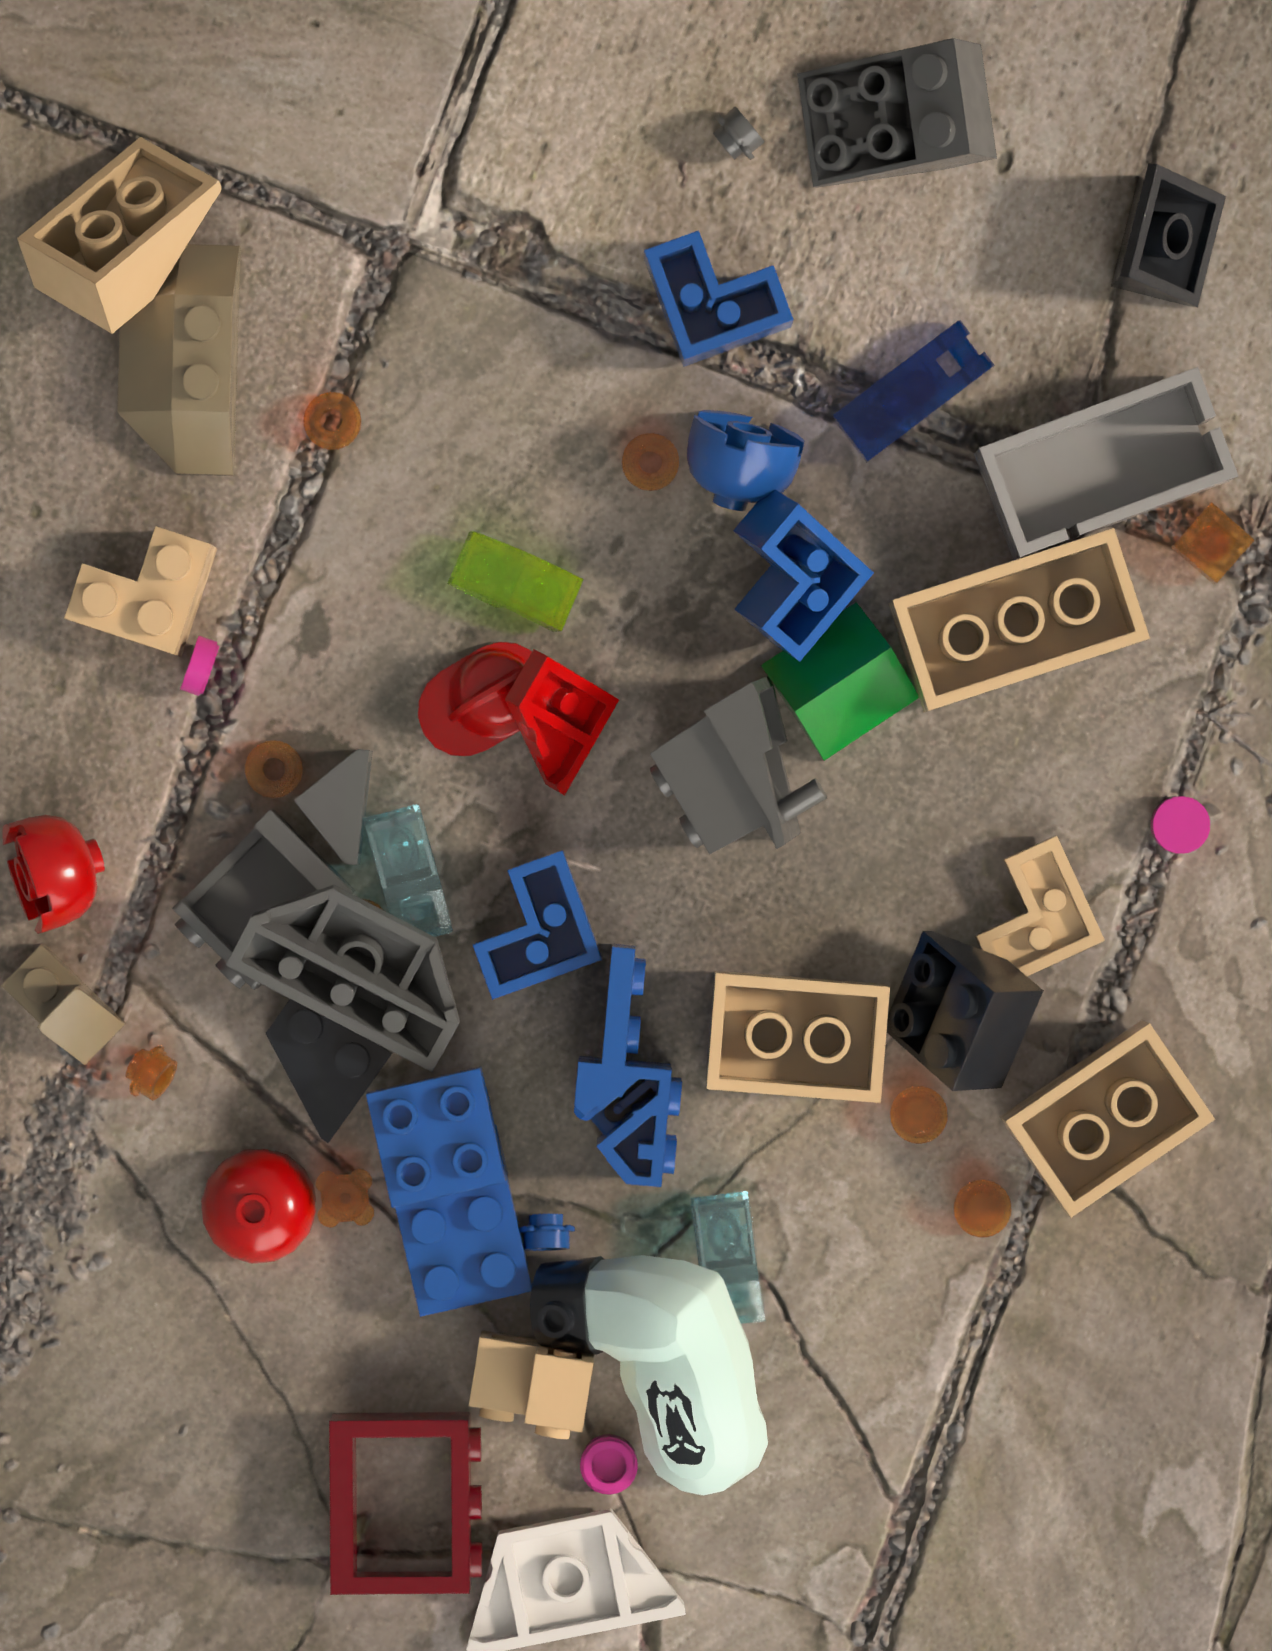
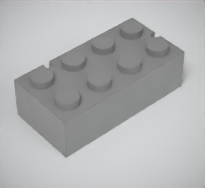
(1105, 464)

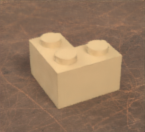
(156, 607)
(532, 1381)

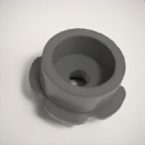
(737, 134)

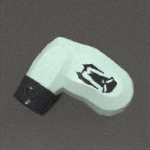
(677, 1355)

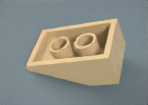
(118, 234)

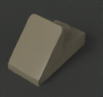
(63, 1005)

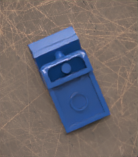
(638, 1141)
(450, 1190)

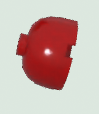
(52, 869)
(258, 1205)

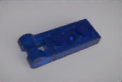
(911, 392)

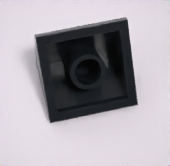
(1168, 237)

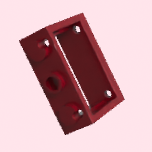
(466, 1502)

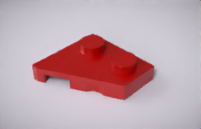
(558, 717)

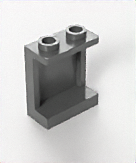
(260, 872)

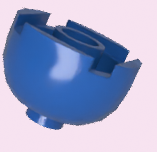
(741, 459)

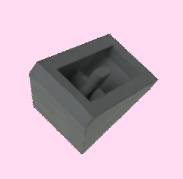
(339, 805)

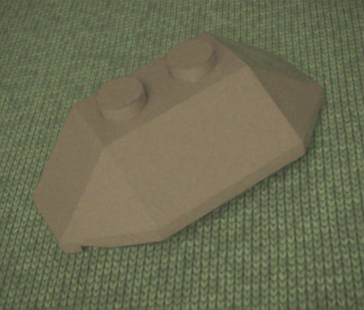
(183, 363)

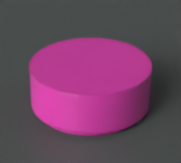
(200, 666)
(1180, 825)
(608, 1464)

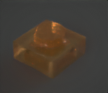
(1212, 543)

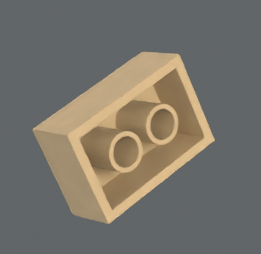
(797, 1036)
(1107, 1118)

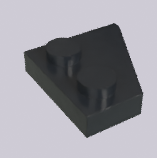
(325, 1064)

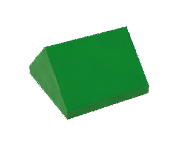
(842, 683)

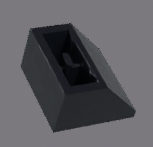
(962, 1012)

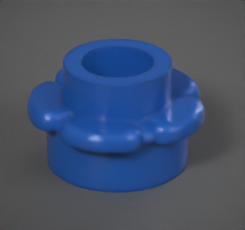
(546, 1233)

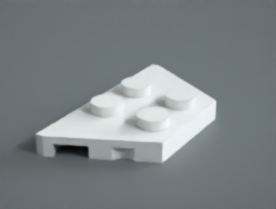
(567, 1583)

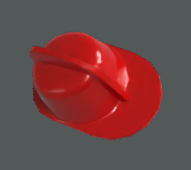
(466, 704)

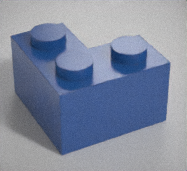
(712, 316)
(808, 575)
(555, 935)

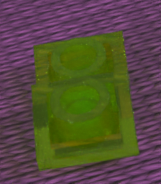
(515, 580)

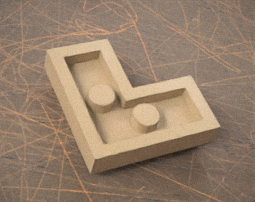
(1056, 916)

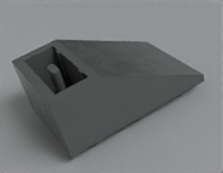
(897, 113)

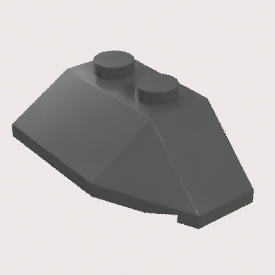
(354, 970)

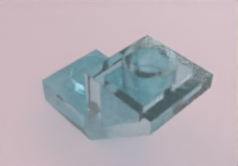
(408, 869)
(728, 1246)

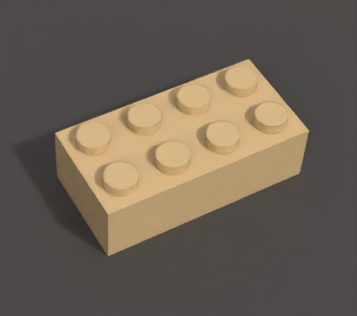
(1019, 620)

